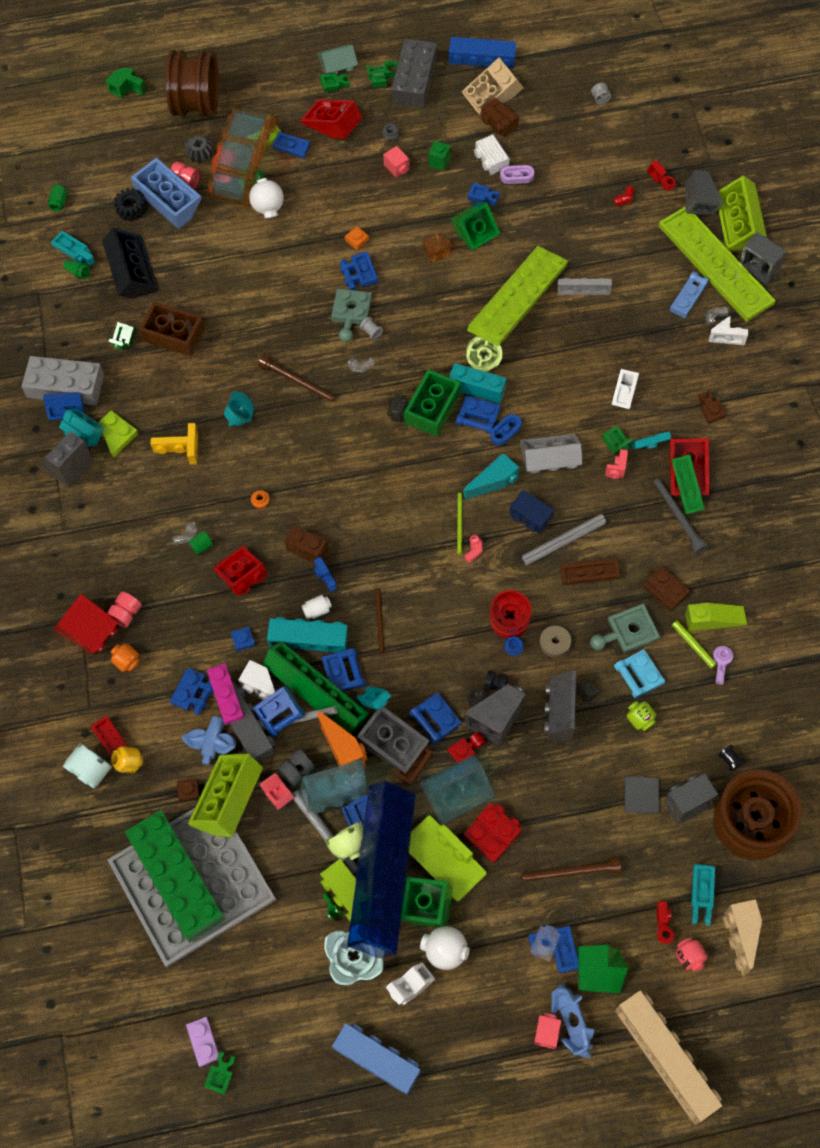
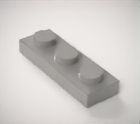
(584, 286)

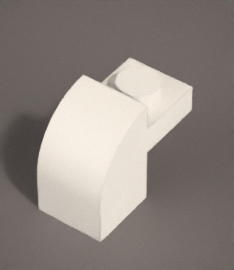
(410, 984)

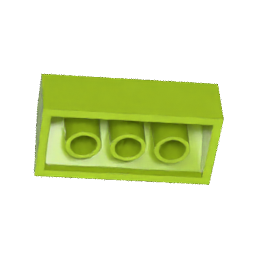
(740, 213)
(226, 795)

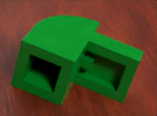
(124, 80)

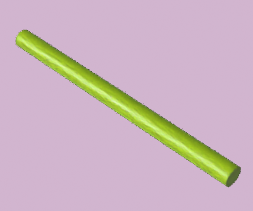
(459, 524)

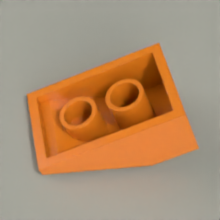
(343, 745)

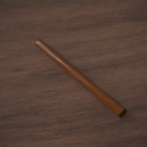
(379, 621)

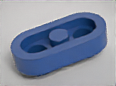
(504, 430)

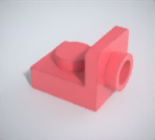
(618, 469)

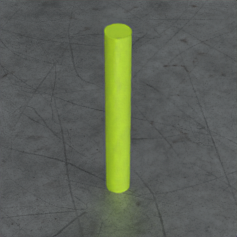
(694, 644)

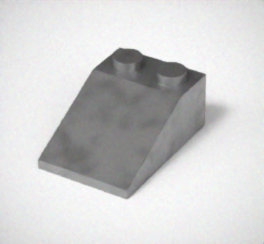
(392, 739)

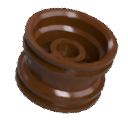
(192, 83)
(768, 787)

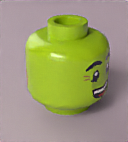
(641, 715)

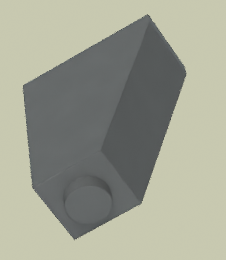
(702, 194)

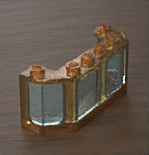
(240, 154)

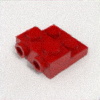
(240, 571)
(493, 832)

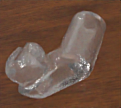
(715, 311)
(360, 367)

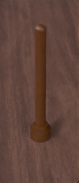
(267, 363)
(612, 865)

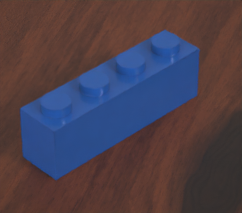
(481, 52)

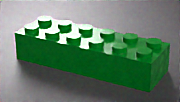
(175, 876)

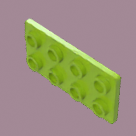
(445, 857)

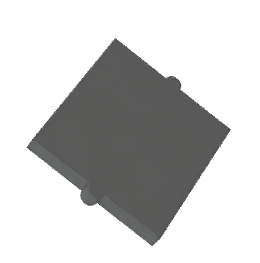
(641, 795)

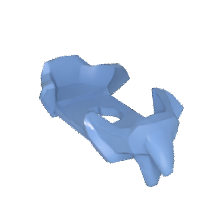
(580, 1035)

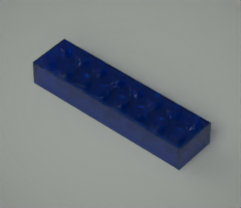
(382, 870)

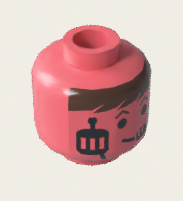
(691, 955)

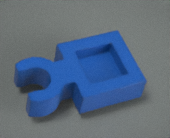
(481, 193)
(323, 572)

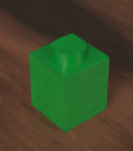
(439, 155)

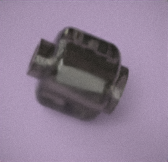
(396, 407)

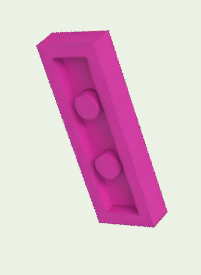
(225, 694)

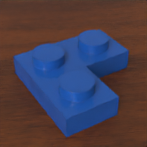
(565, 951)

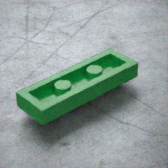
(687, 484)

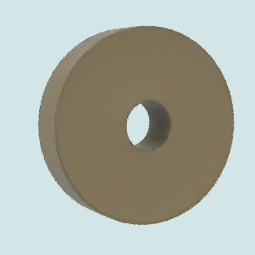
(558, 633)

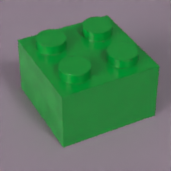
(426, 902)

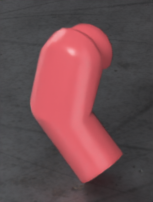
(476, 548)

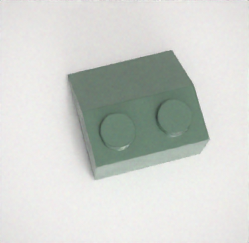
(338, 59)

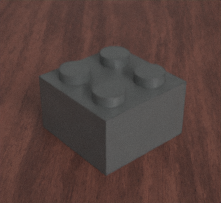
(762, 258)
(690, 798)

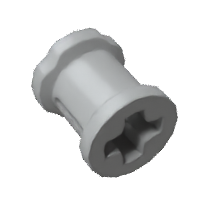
(371, 328)

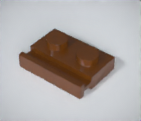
(666, 588)

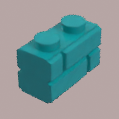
(81, 426)

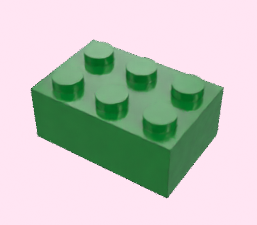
(432, 402)

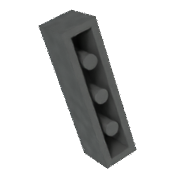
(250, 730)

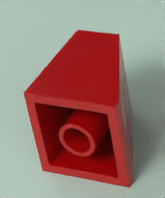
(86, 625)

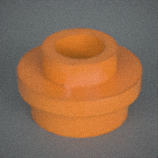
(260, 503)

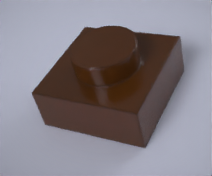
(188, 789)

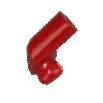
(625, 198)

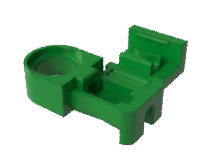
(380, 73)

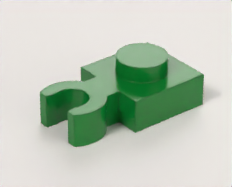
(331, 82)
(219, 1077)

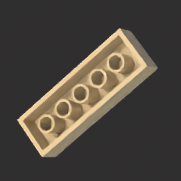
(668, 1058)

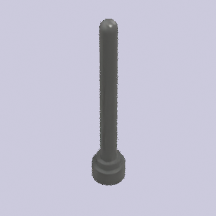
(698, 544)

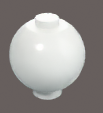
(266, 198)
(445, 947)

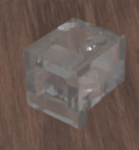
(550, 934)

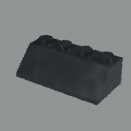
(129, 264)

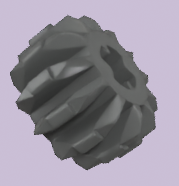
(199, 148)

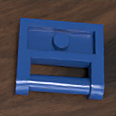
(479, 410)
(337, 673)
(274, 706)
(440, 714)

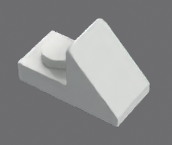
(724, 334)
(625, 388)

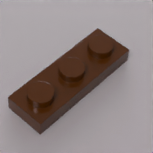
(589, 571)

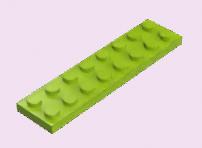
(717, 264)
(517, 296)

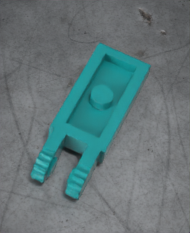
(374, 697)
(702, 891)

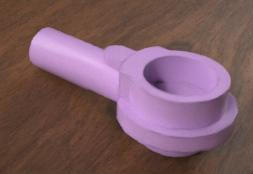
(722, 656)

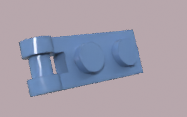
(689, 295)

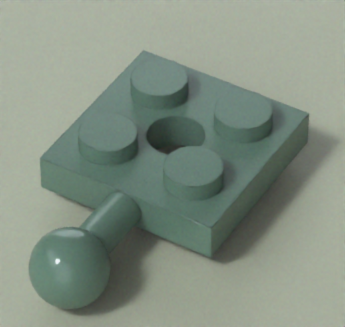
(342, 313)
(628, 640)

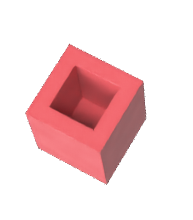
(396, 162)
(547, 1031)

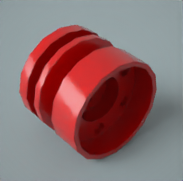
(511, 604)

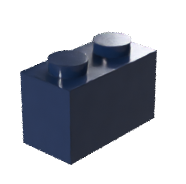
(531, 512)

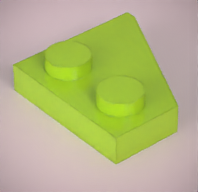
(117, 432)

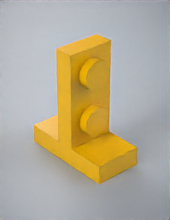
(179, 444)

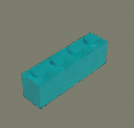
(308, 635)

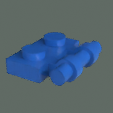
(364, 271)
(188, 689)

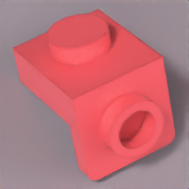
(276, 791)

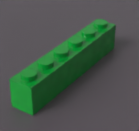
(314, 687)

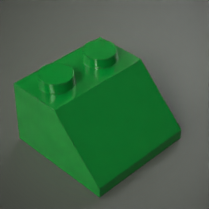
(475, 225)

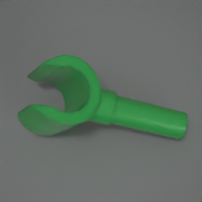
(332, 909)

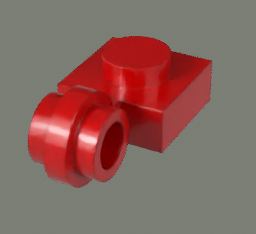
(658, 174)
(463, 750)
(663, 916)

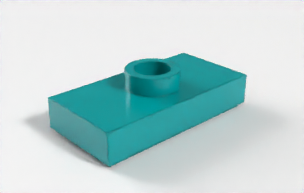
(651, 441)

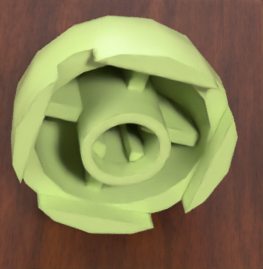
(483, 354)
(347, 842)

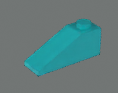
(494, 477)

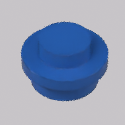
(514, 646)

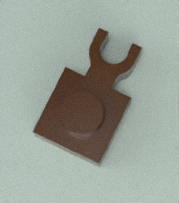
(711, 409)

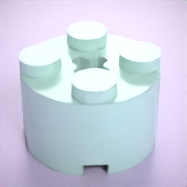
(87, 765)

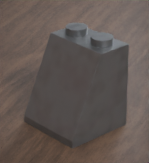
(68, 460)
(496, 713)

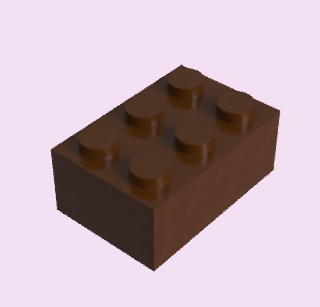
(172, 328)

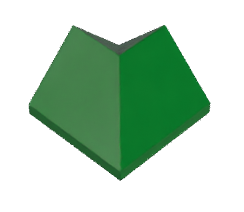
(600, 969)

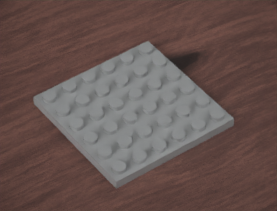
(223, 868)

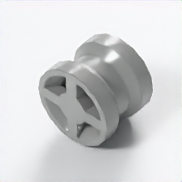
(601, 93)

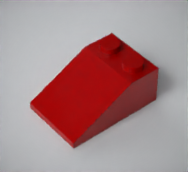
(333, 117)
(699, 453)

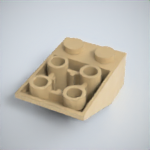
(492, 83)
(744, 928)

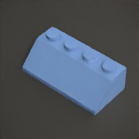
(166, 192)

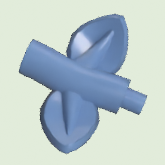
(210, 740)

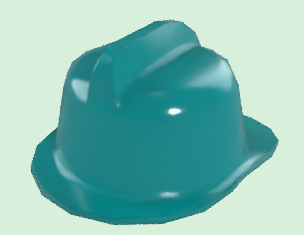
(239, 409)

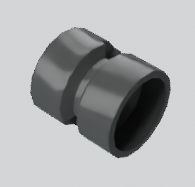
(290, 772)

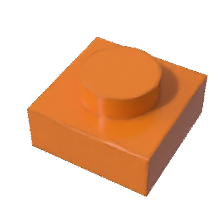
(356, 238)

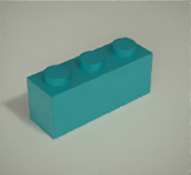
(479, 383)

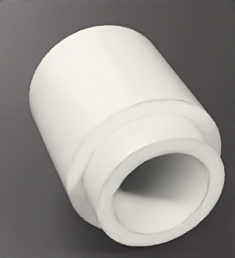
(316, 607)

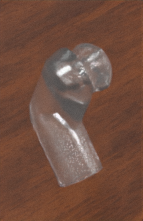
(189, 533)

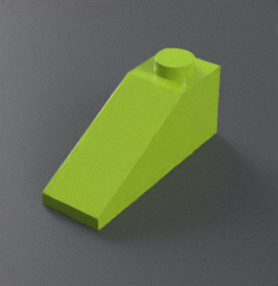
(714, 616)

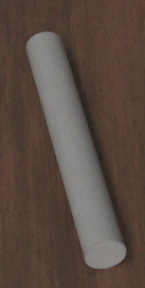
(313, 714)

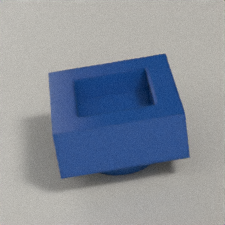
(242, 639)

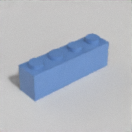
(376, 1058)

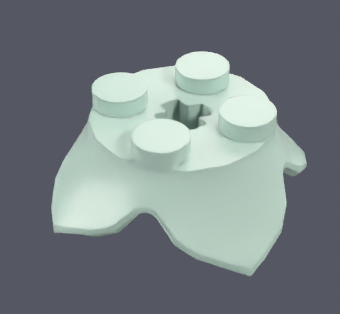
(347, 971)

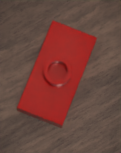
(108, 735)

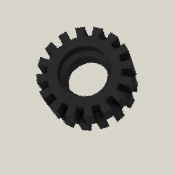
(130, 212)

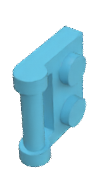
(645, 672)

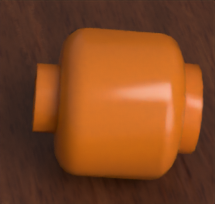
(125, 657)

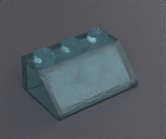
(333, 786)
(457, 789)

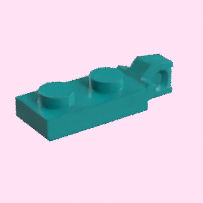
(73, 248)

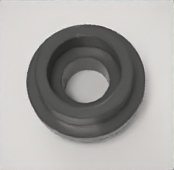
(390, 132)

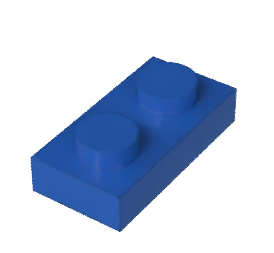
(291, 145)

